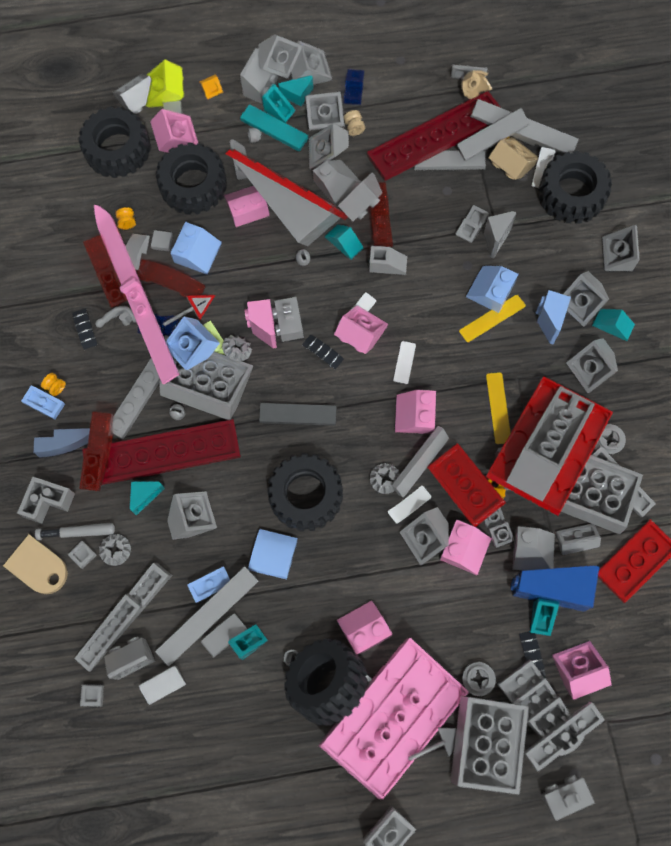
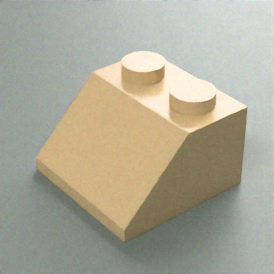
(513, 158)

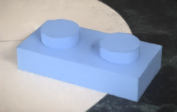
(43, 402)
(209, 584)

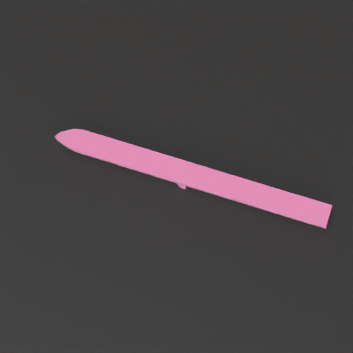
(136, 296)

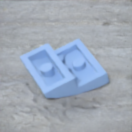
(272, 554)

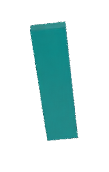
(274, 127)

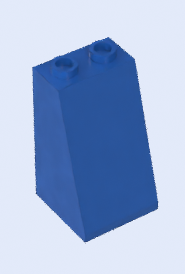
(569, 586)

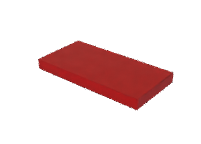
(466, 485)
(636, 561)

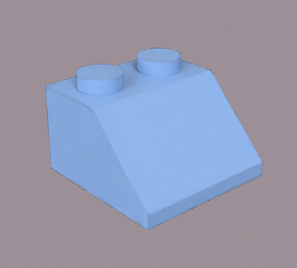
(195, 248)
(492, 287)
(552, 314)
(191, 343)

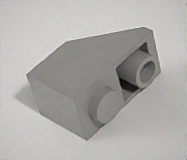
(387, 261)

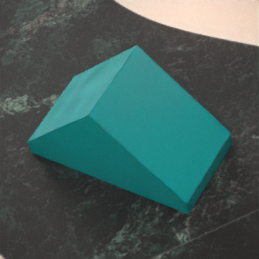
(297, 89)
(276, 104)
(345, 240)
(614, 322)
(142, 494)
(543, 616)
(247, 642)

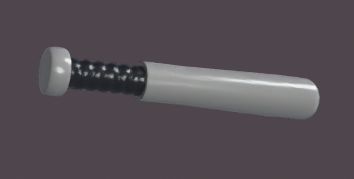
(77, 531)

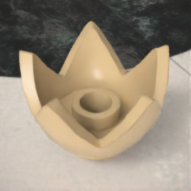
(474, 83)

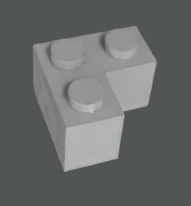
(41, 496)

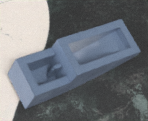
(62, 442)

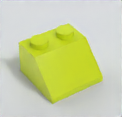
(165, 84)

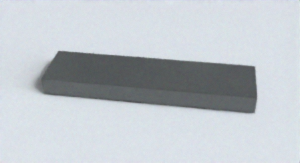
(298, 414)

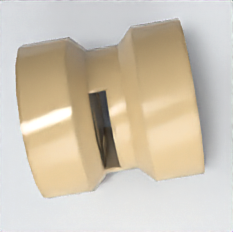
(354, 122)

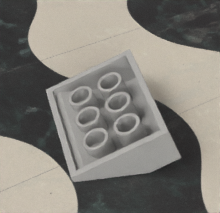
(210, 385)
(604, 495)
(489, 745)

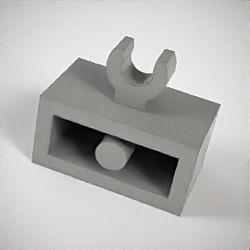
(288, 319)
(567, 797)

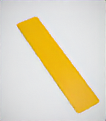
(491, 319)
(498, 407)

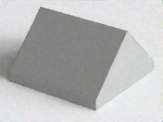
(278, 55)
(497, 230)
(621, 250)
(390, 830)

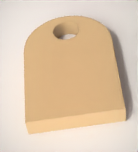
(35, 565)

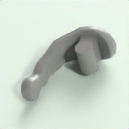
(125, 313)

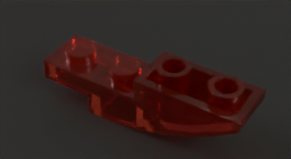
(381, 221)
(105, 271)
(97, 451)

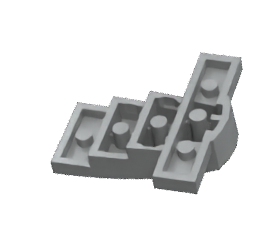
(548, 715)

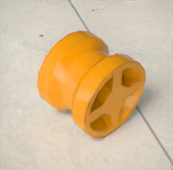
(125, 218)
(53, 384)

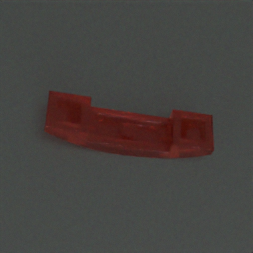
(169, 278)

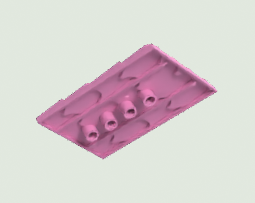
(394, 718)

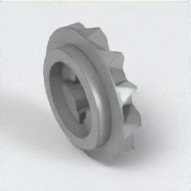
(235, 353)
(617, 436)
(376, 480)
(119, 557)
(486, 685)

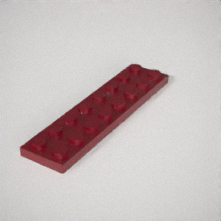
(428, 139)
(171, 451)

